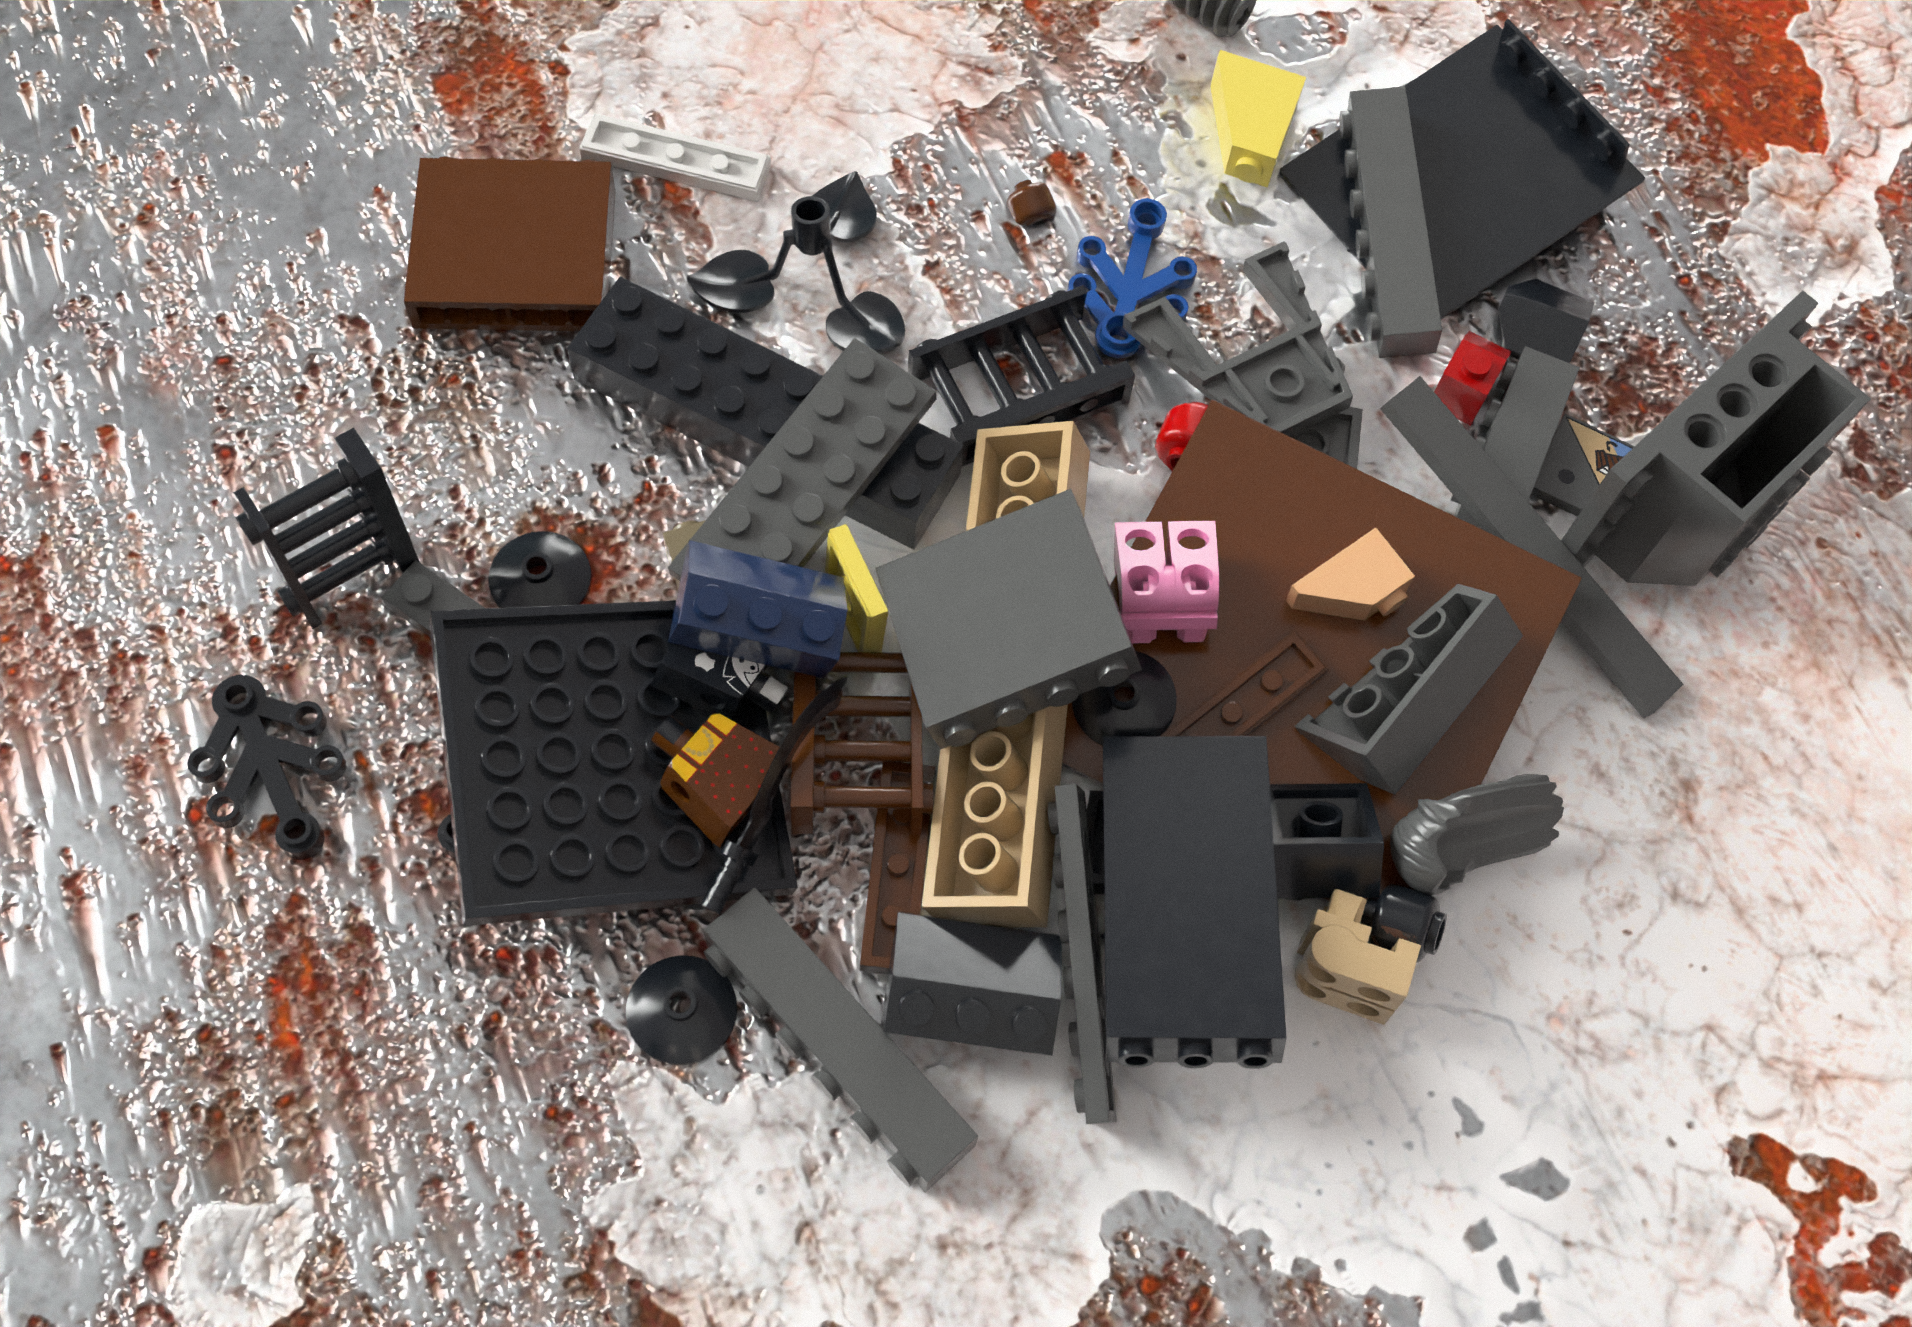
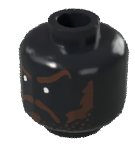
(1407, 916)

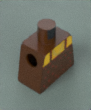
(714, 771)

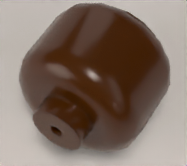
(1031, 203)

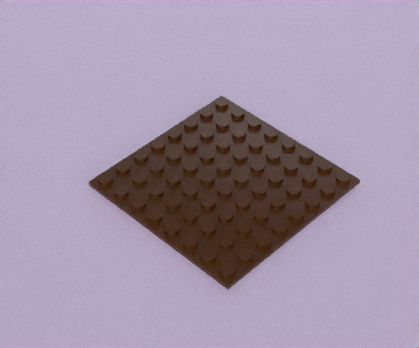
(1276, 520)

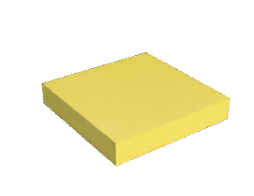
(866, 609)

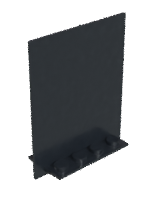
(1501, 159)

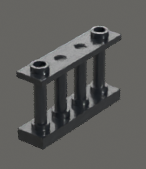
(1060, 401)
(378, 522)

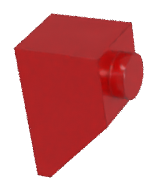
(1471, 376)

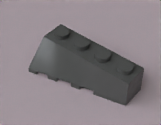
(1415, 689)

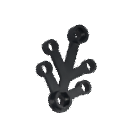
(263, 756)

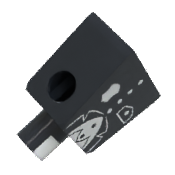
(716, 681)

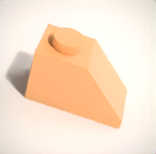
(1355, 581)

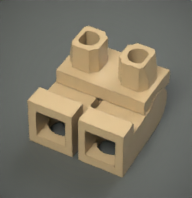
(1346, 969)

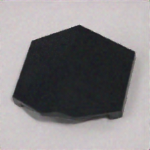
(1543, 319)

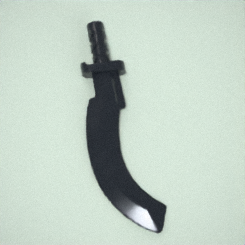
(740, 854)

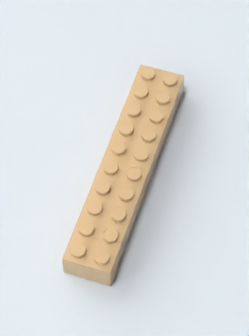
(992, 795)

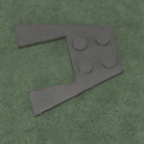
(1278, 383)

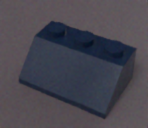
(759, 610)

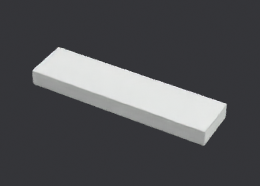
(676, 157)

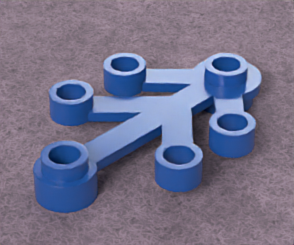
(1130, 287)

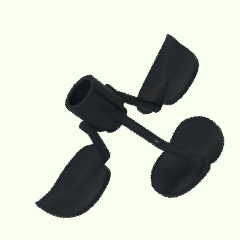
(841, 211)

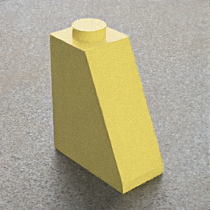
(1252, 114)

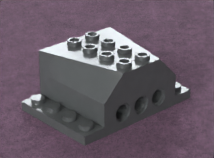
(1720, 461)

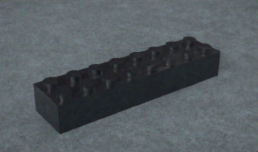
(738, 398)

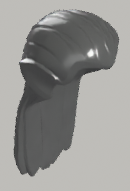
(1474, 829)

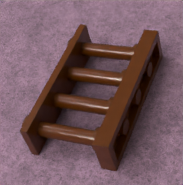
(813, 796)

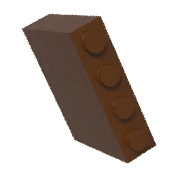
(509, 244)

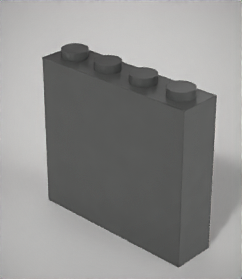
(1006, 620)

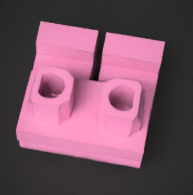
(1169, 596)

